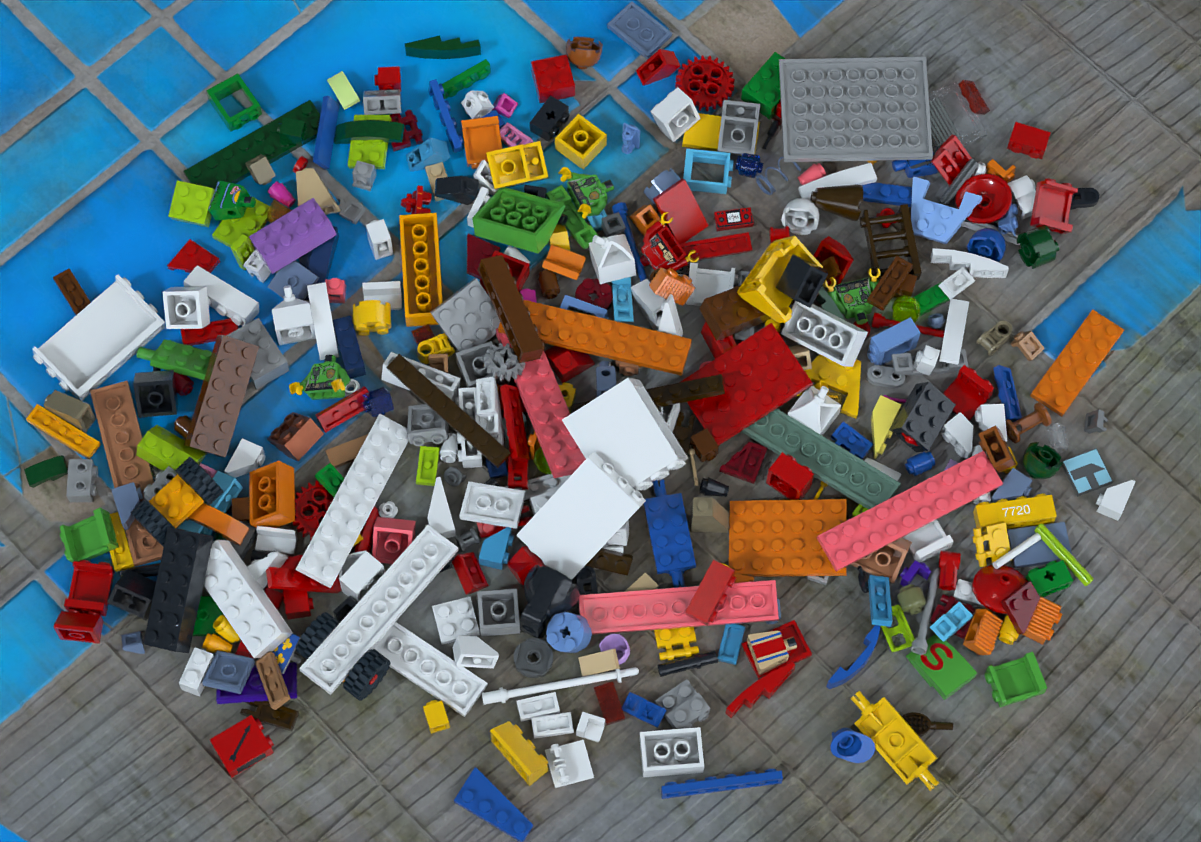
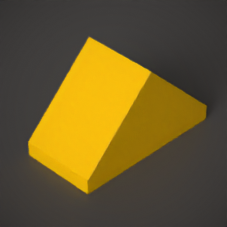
(560, 237)

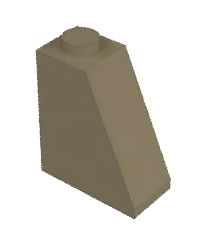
(70, 410)
(709, 516)

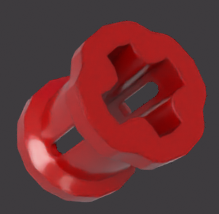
(778, 233)

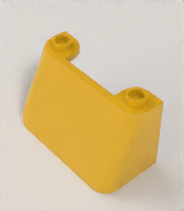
(760, 284)

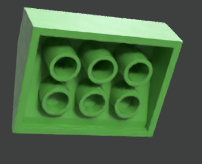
(518, 219)

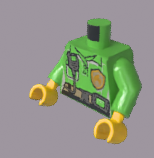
(586, 192)
(853, 296)
(323, 381)

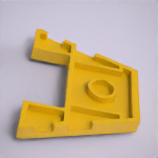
(838, 378)

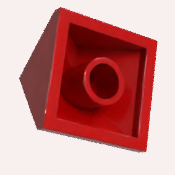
(522, 563)

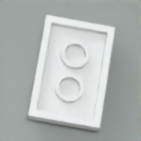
(492, 505)

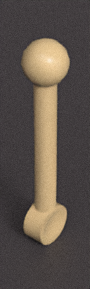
(691, 452)

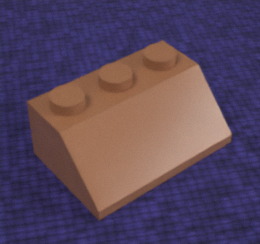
(887, 560)

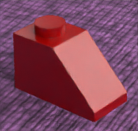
(658, 67)

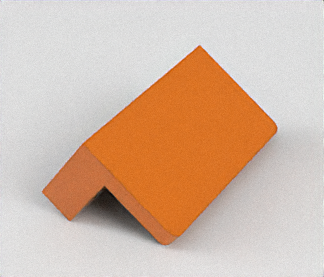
(564, 262)

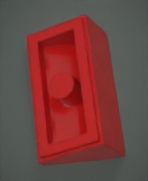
(469, 572)

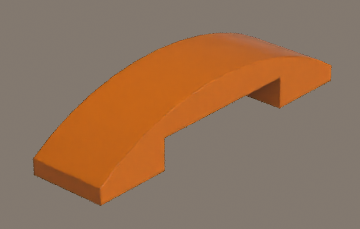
(220, 522)

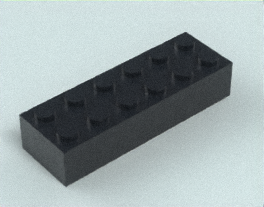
(178, 590)

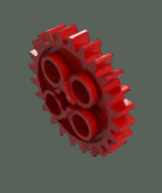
(707, 68)
(310, 524)

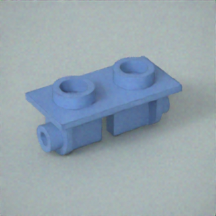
(630, 137)
(1009, 221)

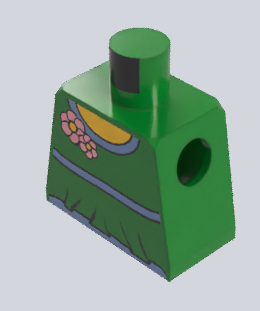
(230, 201)

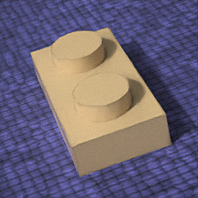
(433, 172)

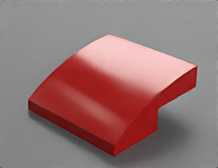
(950, 159)

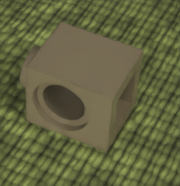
(260, 170)

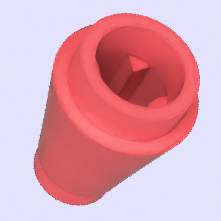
(813, 173)

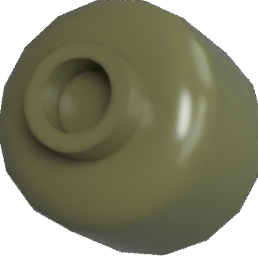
(911, 599)

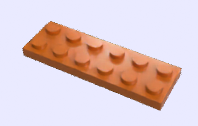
(1077, 363)

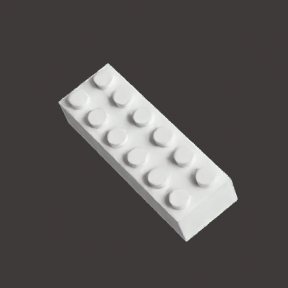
(244, 601)

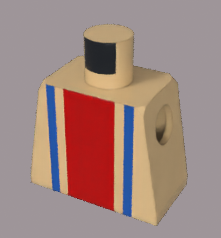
(769, 650)

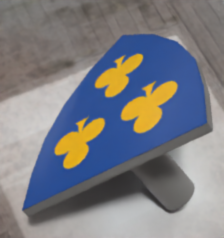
(285, 652)

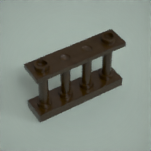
(906, 233)

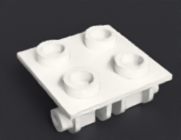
(569, 763)

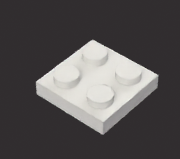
(455, 619)

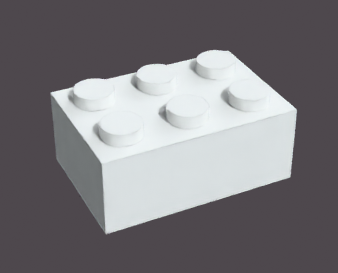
(671, 752)

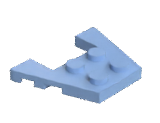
(937, 220)

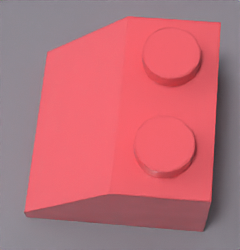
(391, 538)

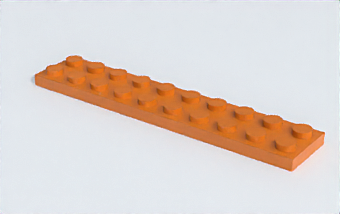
(609, 338)

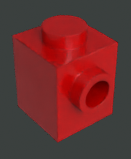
(388, 78)

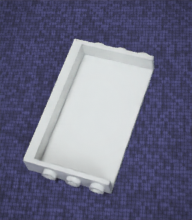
(100, 339)
(581, 516)

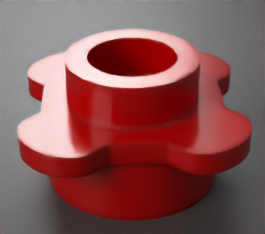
(887, 211)

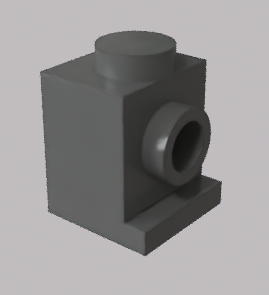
(614, 228)

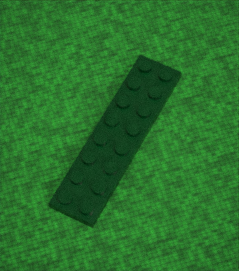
(229, 162)

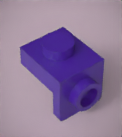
(909, 574)

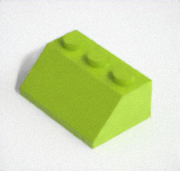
(166, 449)

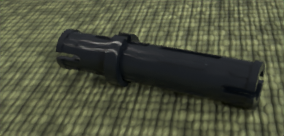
(692, 662)

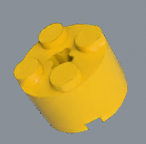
(372, 317)

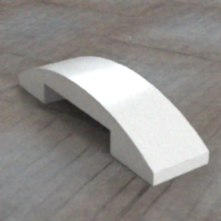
(322, 320)

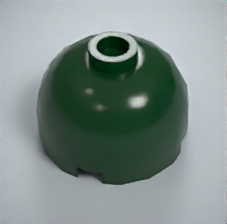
(1041, 461)

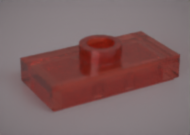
(609, 703)

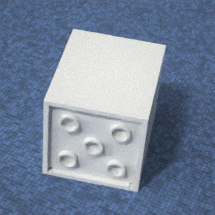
(628, 434)

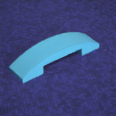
(622, 300)

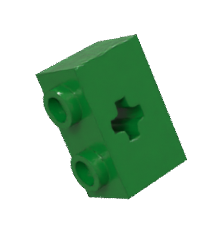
(1056, 571)

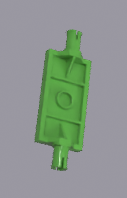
(178, 357)

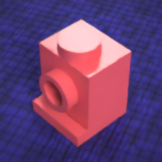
(336, 287)

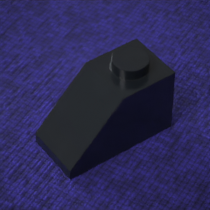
(457, 189)

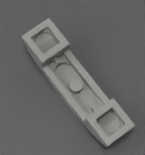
(904, 364)

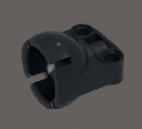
(546, 596)

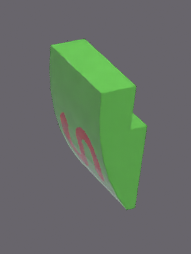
(942, 667)

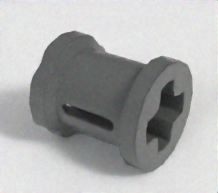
(464, 544)

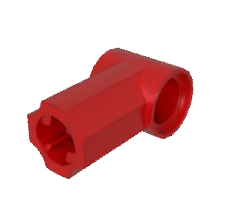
(948, 564)

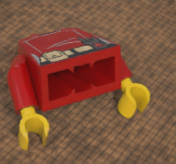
(662, 248)

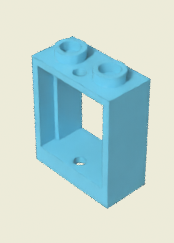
(709, 157)

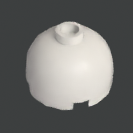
(800, 216)

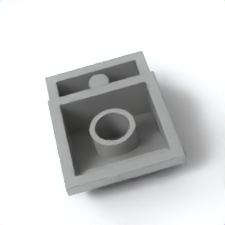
(738, 127)

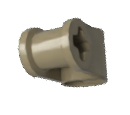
(992, 339)

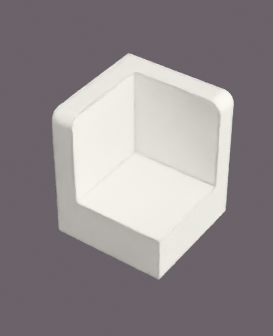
(590, 727)

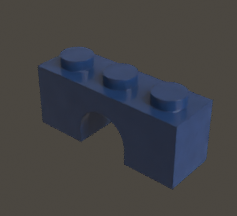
(349, 347)

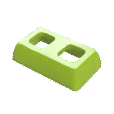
(902, 628)

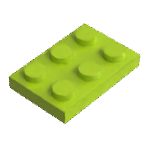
(368, 151)
(252, 221)

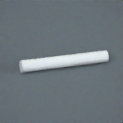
(1016, 551)

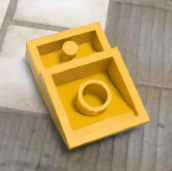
(517, 165)

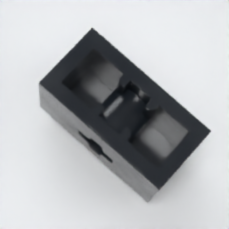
(549, 118)

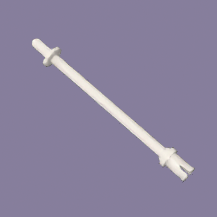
(503, 695)

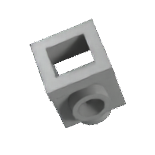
(364, 175)

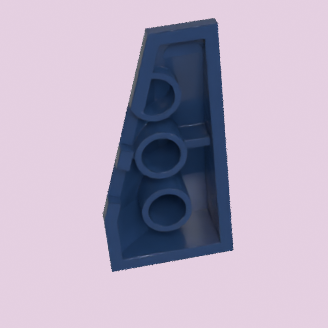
(320, 259)

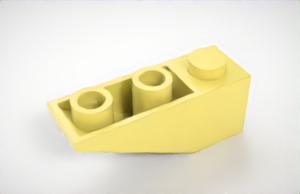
(881, 421)

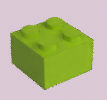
(191, 204)

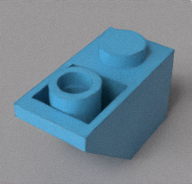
(427, 154)
(495, 548)

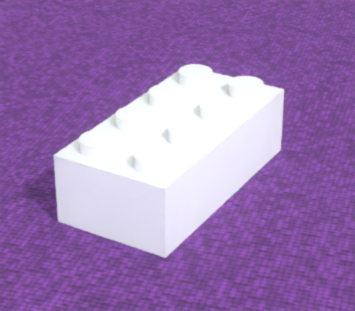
(825, 333)

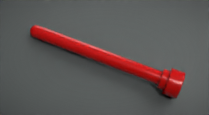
(880, 321)

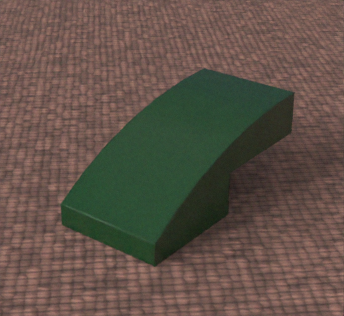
(46, 470)

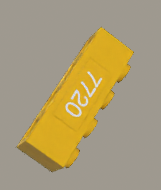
(1017, 512)

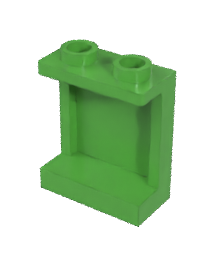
(89, 537)
(1016, 680)

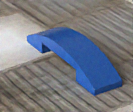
(842, 676)

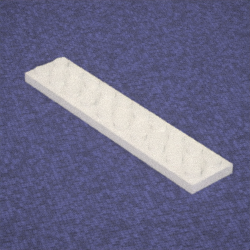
(354, 501)
(378, 609)

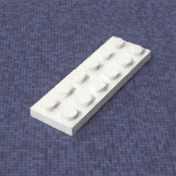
(430, 669)

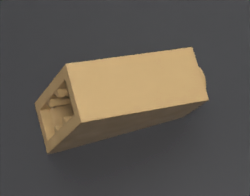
(311, 186)

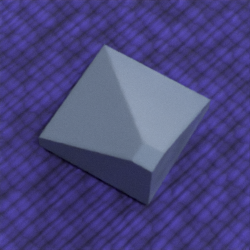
(133, 642)

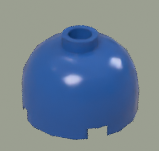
(987, 244)

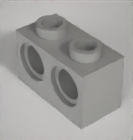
(382, 102)

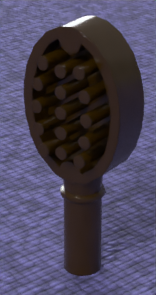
(921, 723)

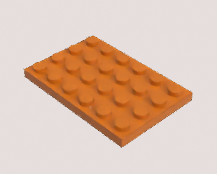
(781, 537)

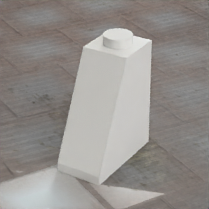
(648, 302)

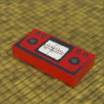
(733, 219)

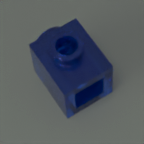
(377, 402)

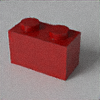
(1028, 140)

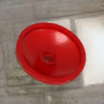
(993, 192)
(994, 585)

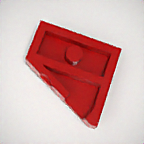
(193, 255)

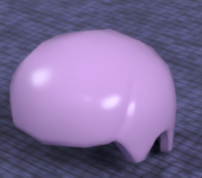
(617, 642)

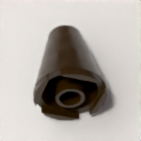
(839, 200)

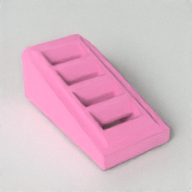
(514, 131)

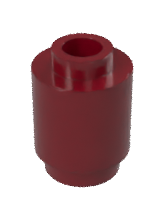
(184, 384)

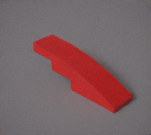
(765, 686)

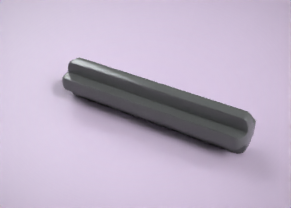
(965, 174)

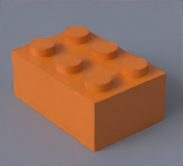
(272, 495)

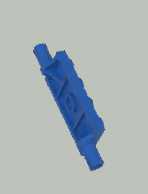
(669, 534)

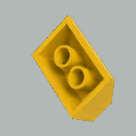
(519, 752)

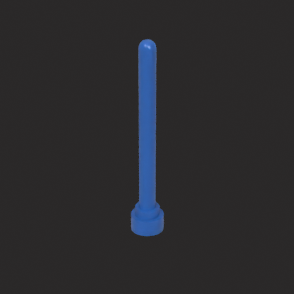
(622, 209)

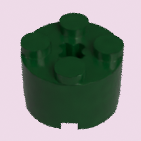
(1037, 247)

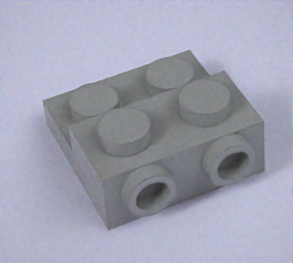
(425, 426)
(683, 706)

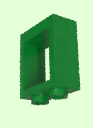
(227, 88)

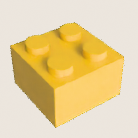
(580, 141)

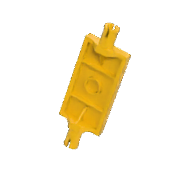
(895, 740)

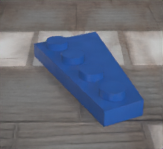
(437, 91)
(489, 804)

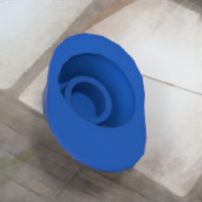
(852, 745)

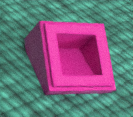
(505, 105)

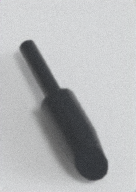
(771, 132)

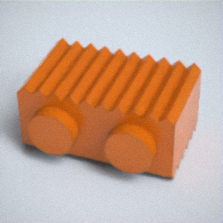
(669, 282)
(1042, 621)
(983, 632)

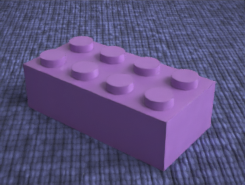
(292, 235)

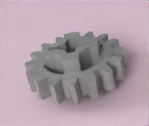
(495, 359)

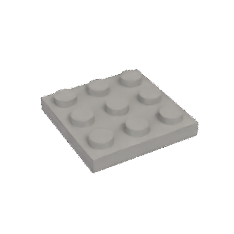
(467, 316)

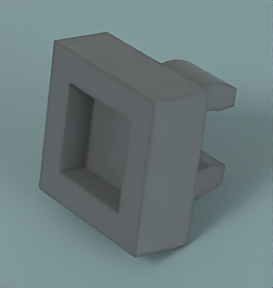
(1094, 421)

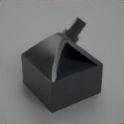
(155, 393)

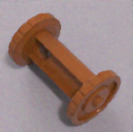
(1029, 421)

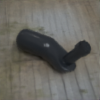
(862, 580)

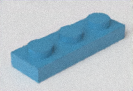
(880, 601)

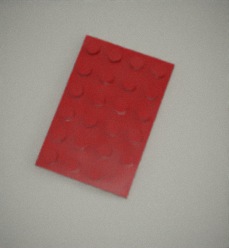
(757, 380)

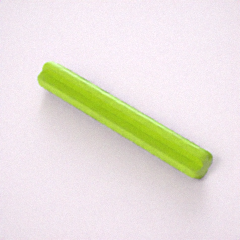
(1063, 554)

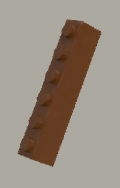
(511, 309)

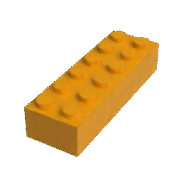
(420, 267)

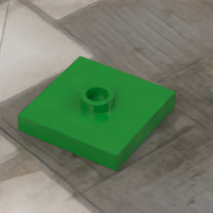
(206, 616)

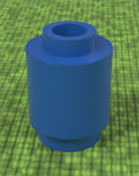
(920, 463)

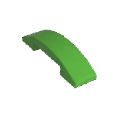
(575, 224)

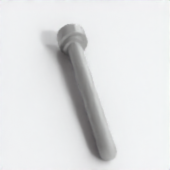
(920, 645)

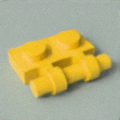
(997, 542)
(676, 636)

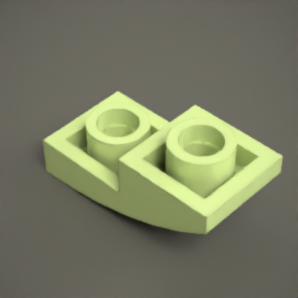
(343, 90)

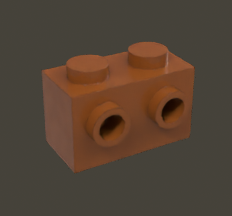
(996, 448)

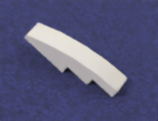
(858, 175)
(975, 265)
(954, 331)
(489, 408)

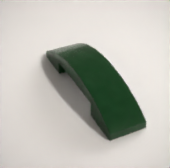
(369, 130)

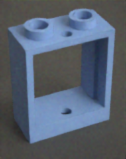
(895, 340)

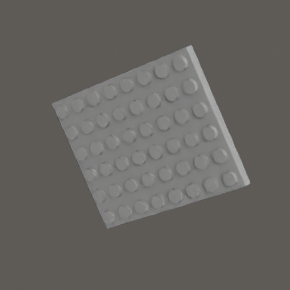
(855, 109)

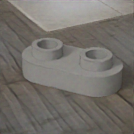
(885, 378)

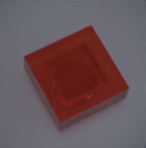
(422, 334)

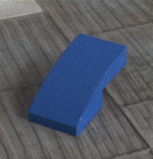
(643, 709)

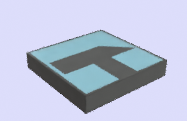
(1087, 472)

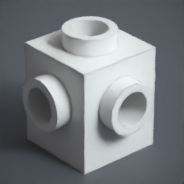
(477, 104)

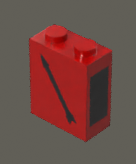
(242, 745)

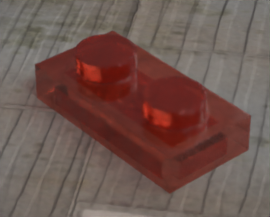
(974, 97)

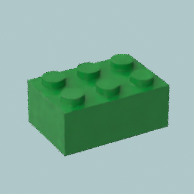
(765, 87)

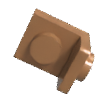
(1028, 344)

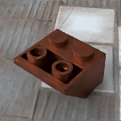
(295, 435)

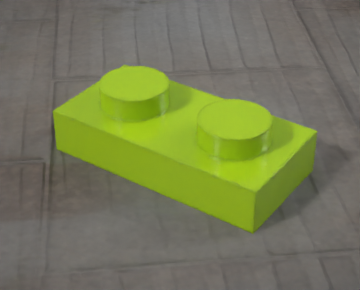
(427, 466)

